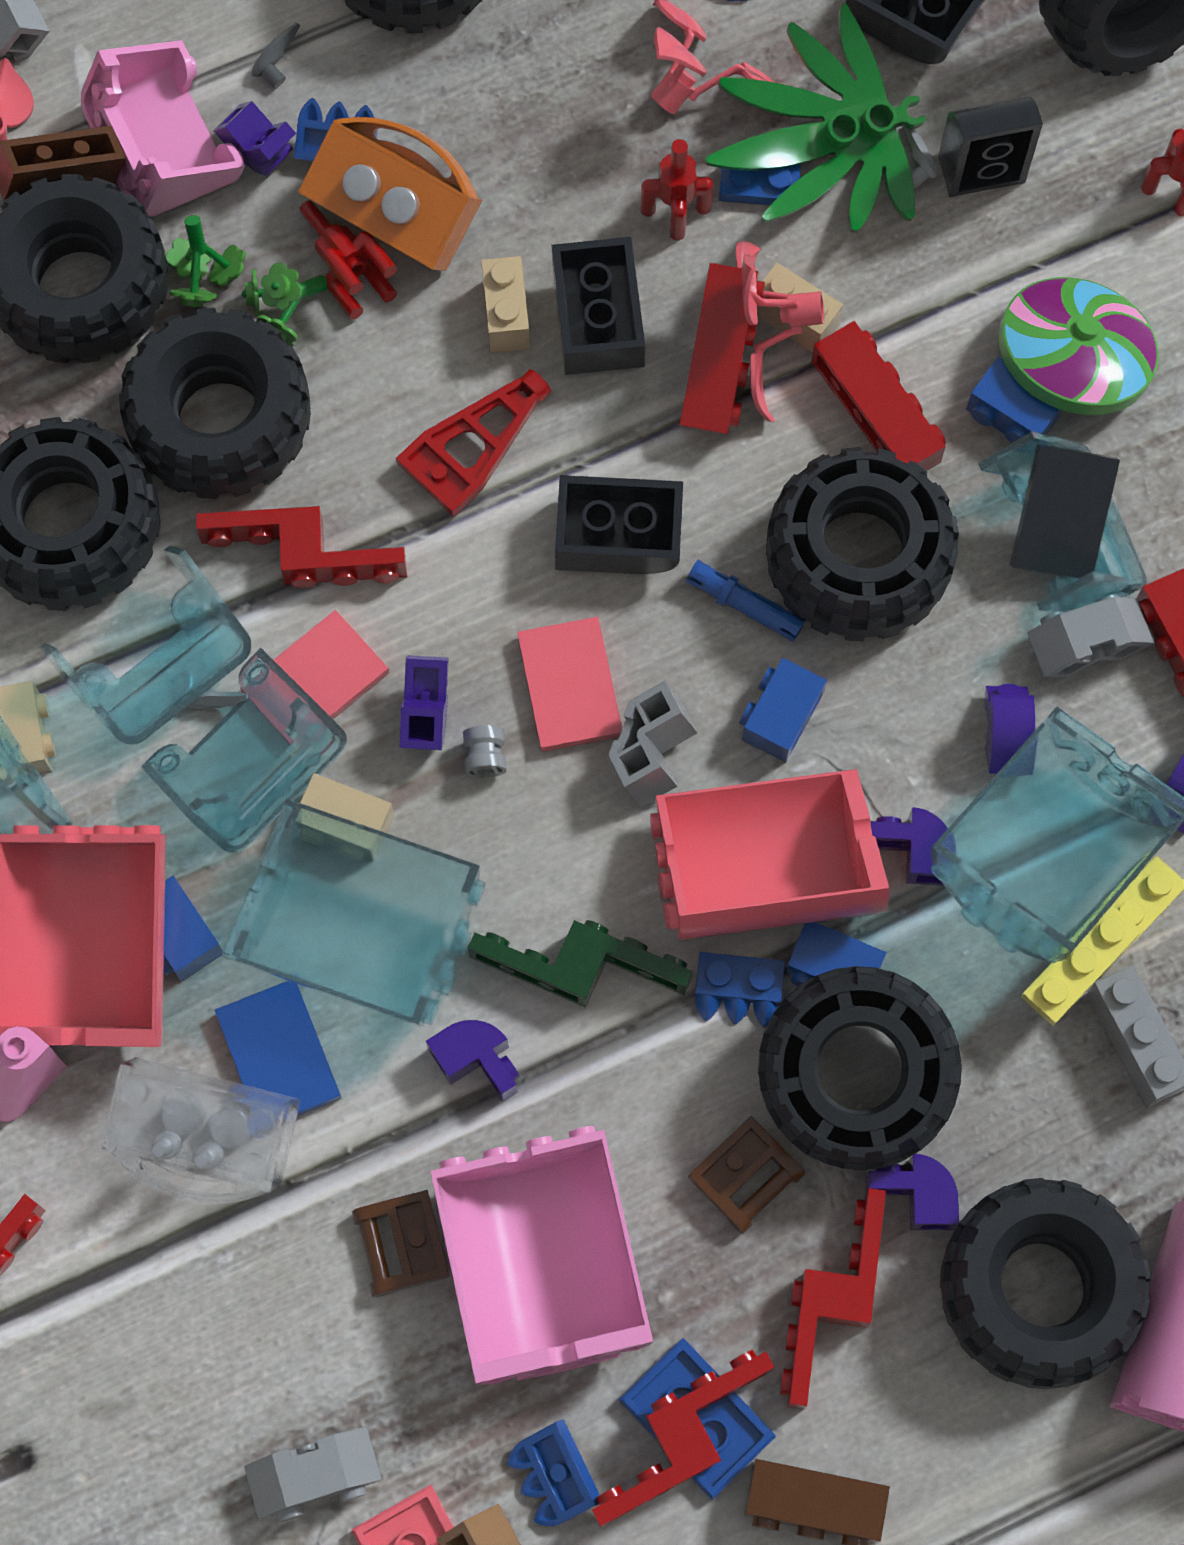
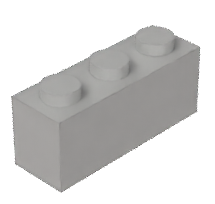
(1139, 1035)

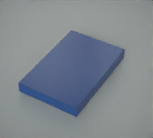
(278, 1046)
(728, 1422)

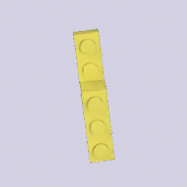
(1112, 936)

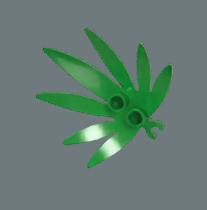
(851, 129)

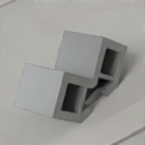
(20, 29)
(1080, 637)
(652, 726)
(298, 1477)

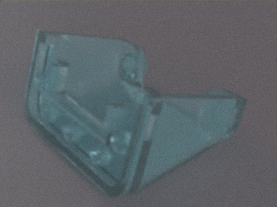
(251, 759)

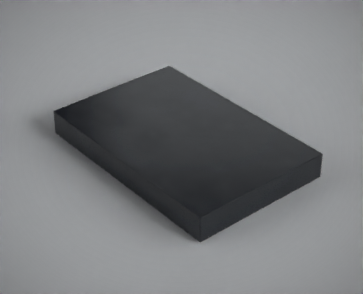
(1064, 511)

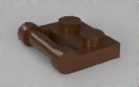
(735, 1164)
(415, 1240)

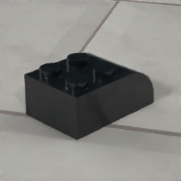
(916, 27)
(989, 145)
(598, 305)
(618, 525)

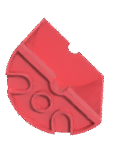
(767, 855)
(83, 934)

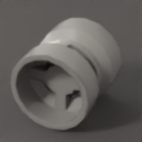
(485, 754)

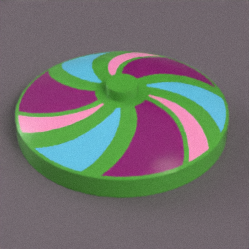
(1078, 346)

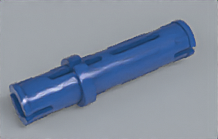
(739, 597)

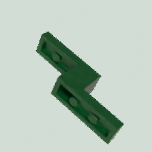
(580, 962)

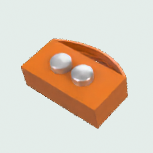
(393, 189)

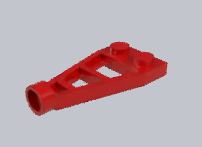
(446, 478)

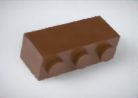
(81, 152)
(816, 1503)

